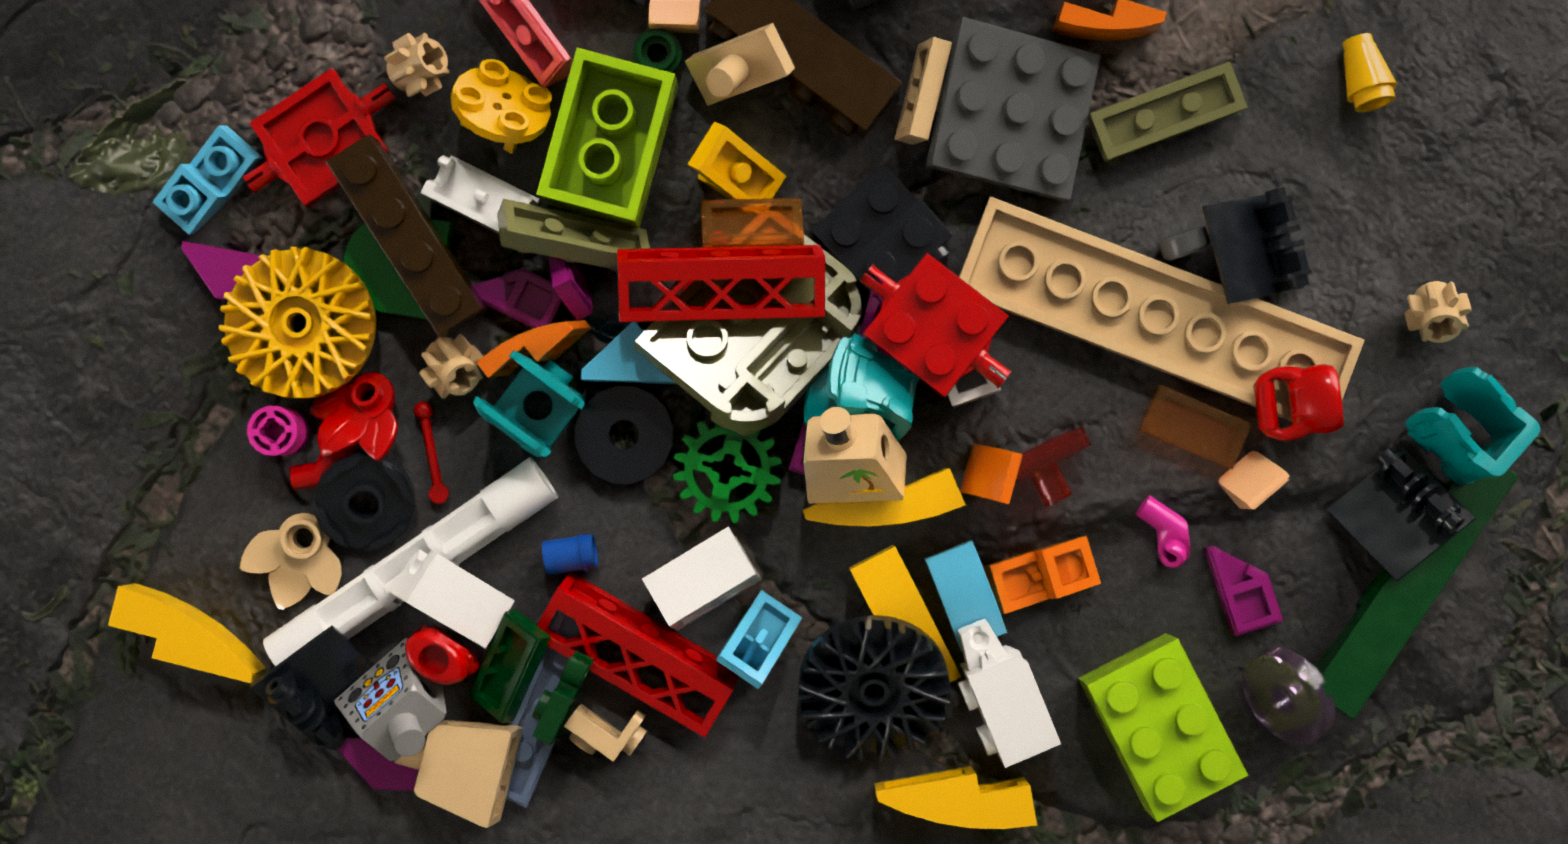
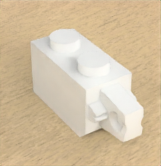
(1005, 695)

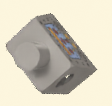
(393, 706)

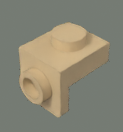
(594, 733)

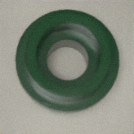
(658, 38)

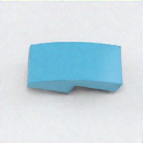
(209, 181)
(964, 589)

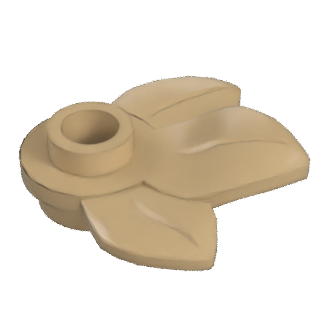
(290, 565)

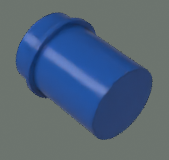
(570, 554)

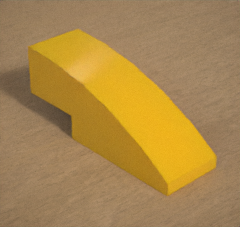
(922, 500)
(892, 593)
(183, 633)
(958, 800)

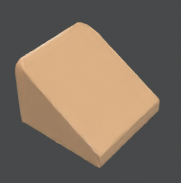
(675, 15)
(1253, 480)

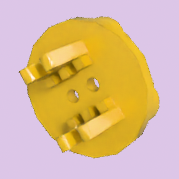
(501, 104)

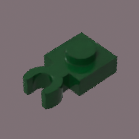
(556, 706)

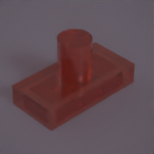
(1043, 468)

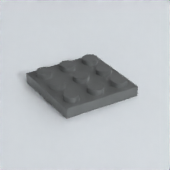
(1013, 110)

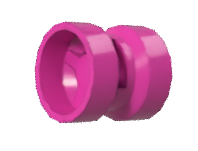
(289, 430)

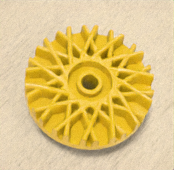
(263, 316)

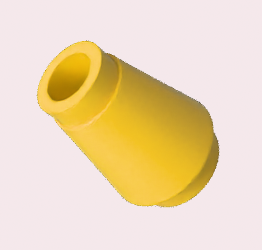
(1367, 74)

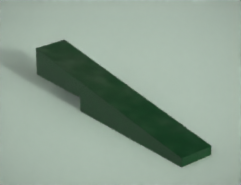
(1394, 609)

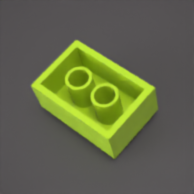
(607, 137)
(1163, 726)

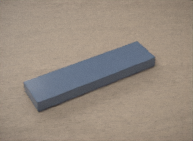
(532, 752)

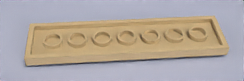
(1144, 307)

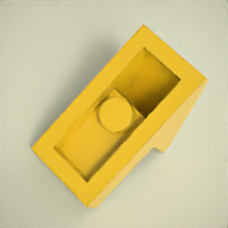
(734, 166)

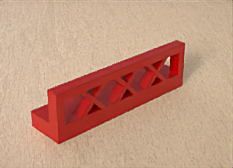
(721, 264)
(646, 639)

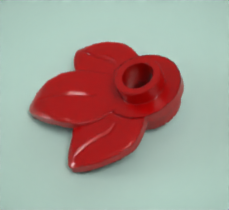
(354, 421)

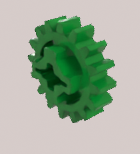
(722, 491)

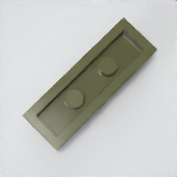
(1167, 112)
(566, 234)

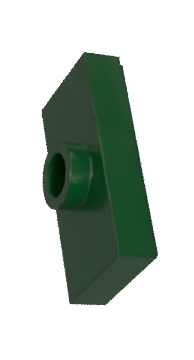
(509, 666)

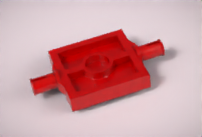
(312, 129)
(935, 325)

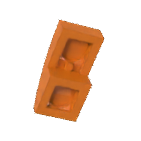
(1124, 21)
(540, 342)
(991, 473)
(1042, 574)

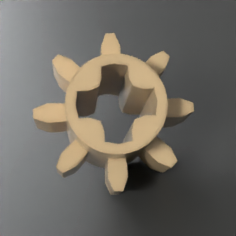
(417, 64)
(1437, 311)
(451, 366)

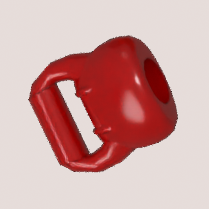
(1313, 401)
(440, 656)

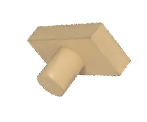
(740, 64)
(923, 91)

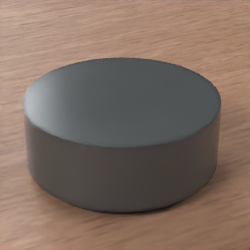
(1184, 243)

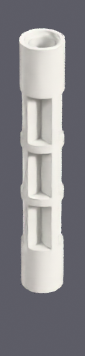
(454, 537)

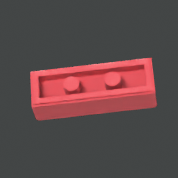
(530, 39)

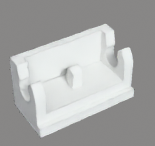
(472, 192)
(701, 579)
(451, 596)

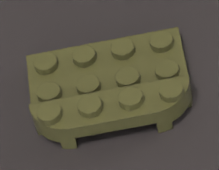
(754, 367)

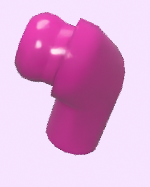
(1171, 531)

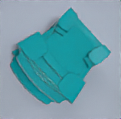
(864, 384)
(510, 412)
(1450, 439)

